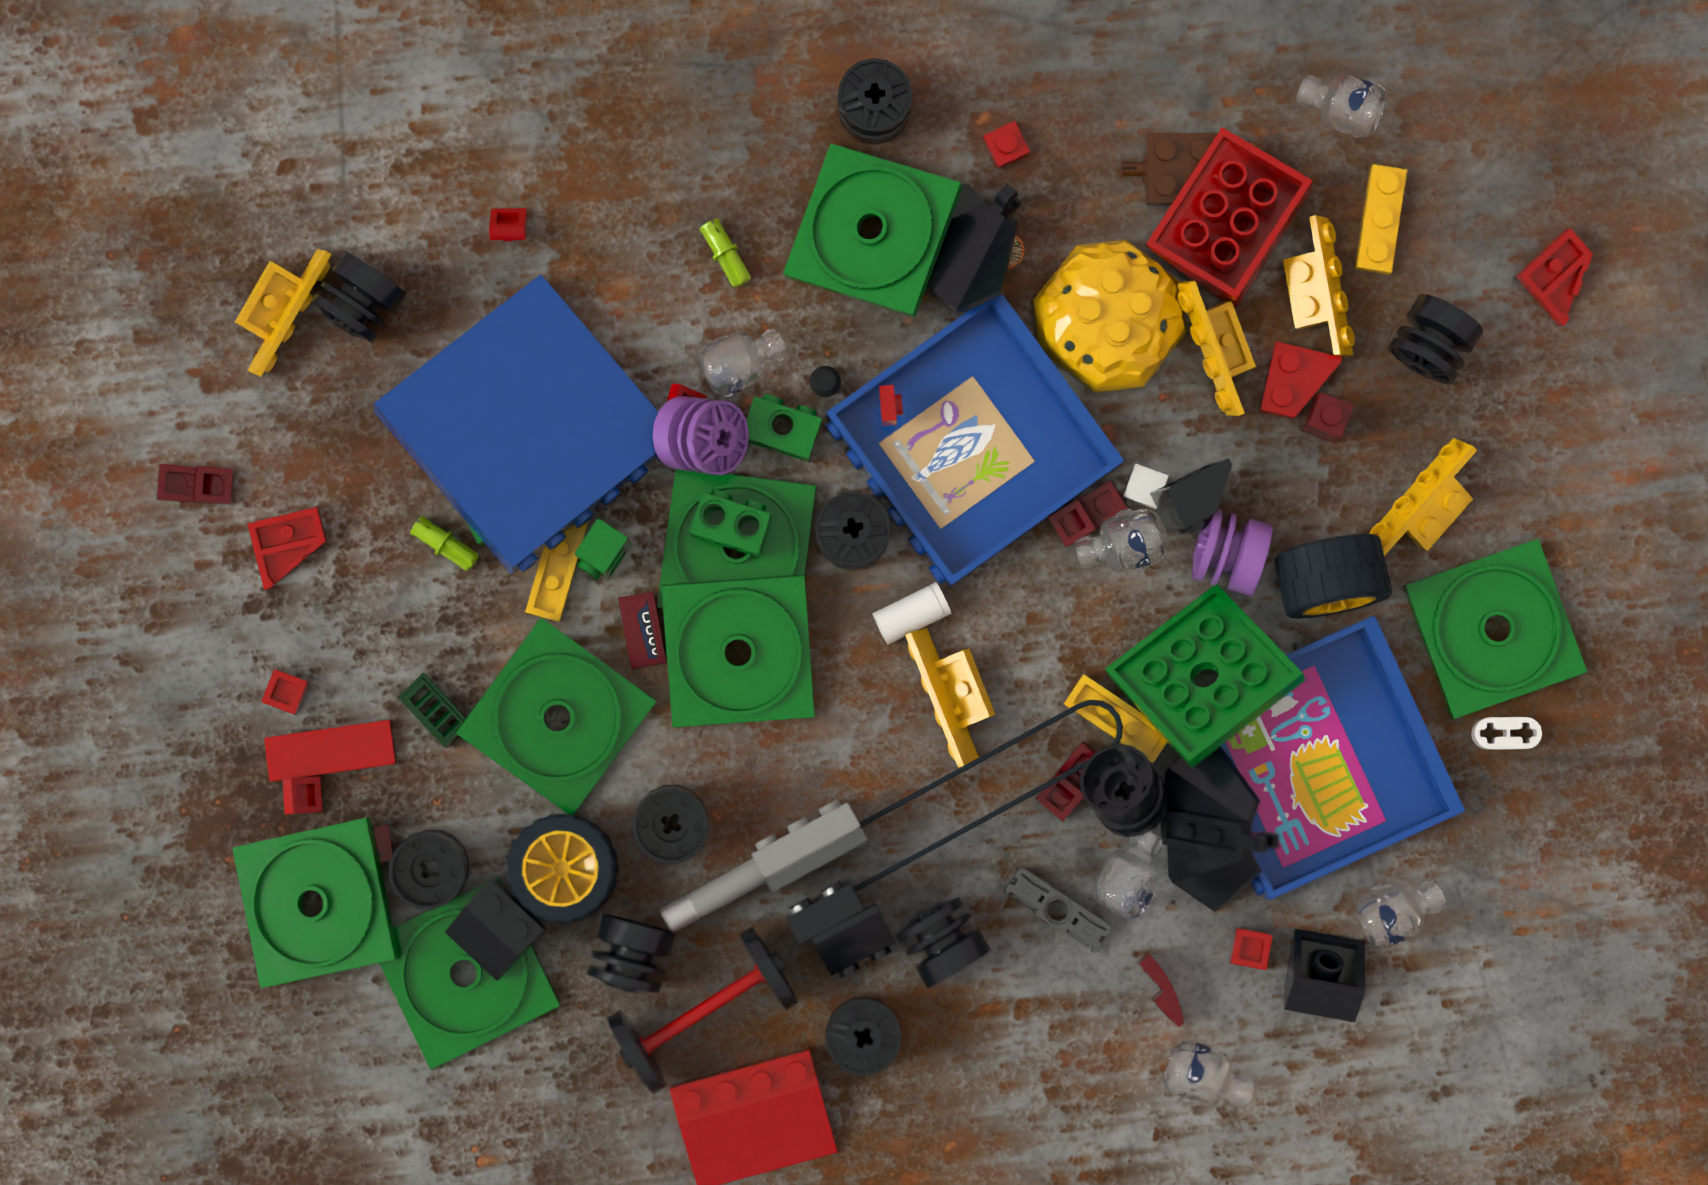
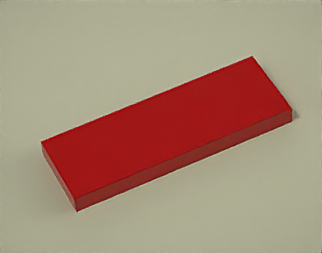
(330, 750)

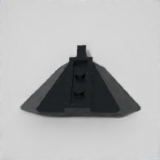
(975, 250)
(1212, 830)

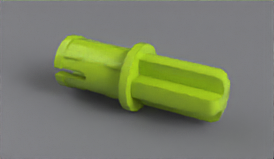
(725, 253)
(444, 543)

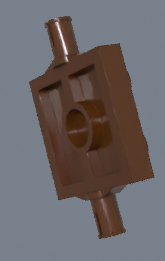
(1168, 163)

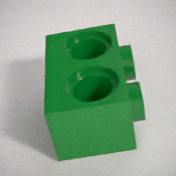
(727, 532)
(602, 550)

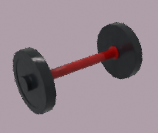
(637, 1051)

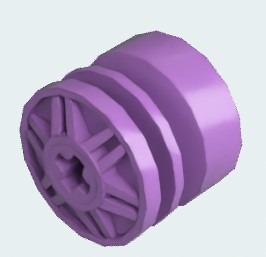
(700, 435)
(1232, 552)

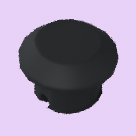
(825, 381)

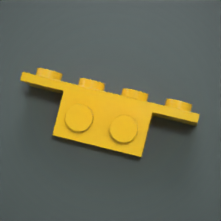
(1317, 290)
(276, 304)
(1221, 342)
(1430, 502)
(954, 692)

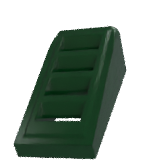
(449, 736)

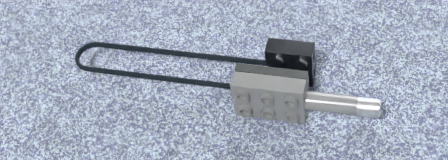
(823, 840)

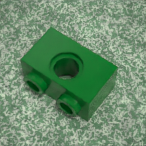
(797, 443)

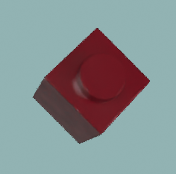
(1327, 418)

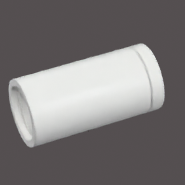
(911, 613)

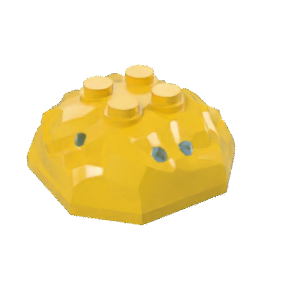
(1109, 316)

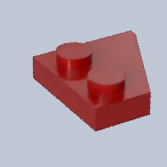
(1557, 274)
(1294, 378)
(285, 542)

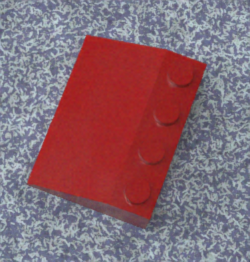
(1230, 216)
(753, 1118)

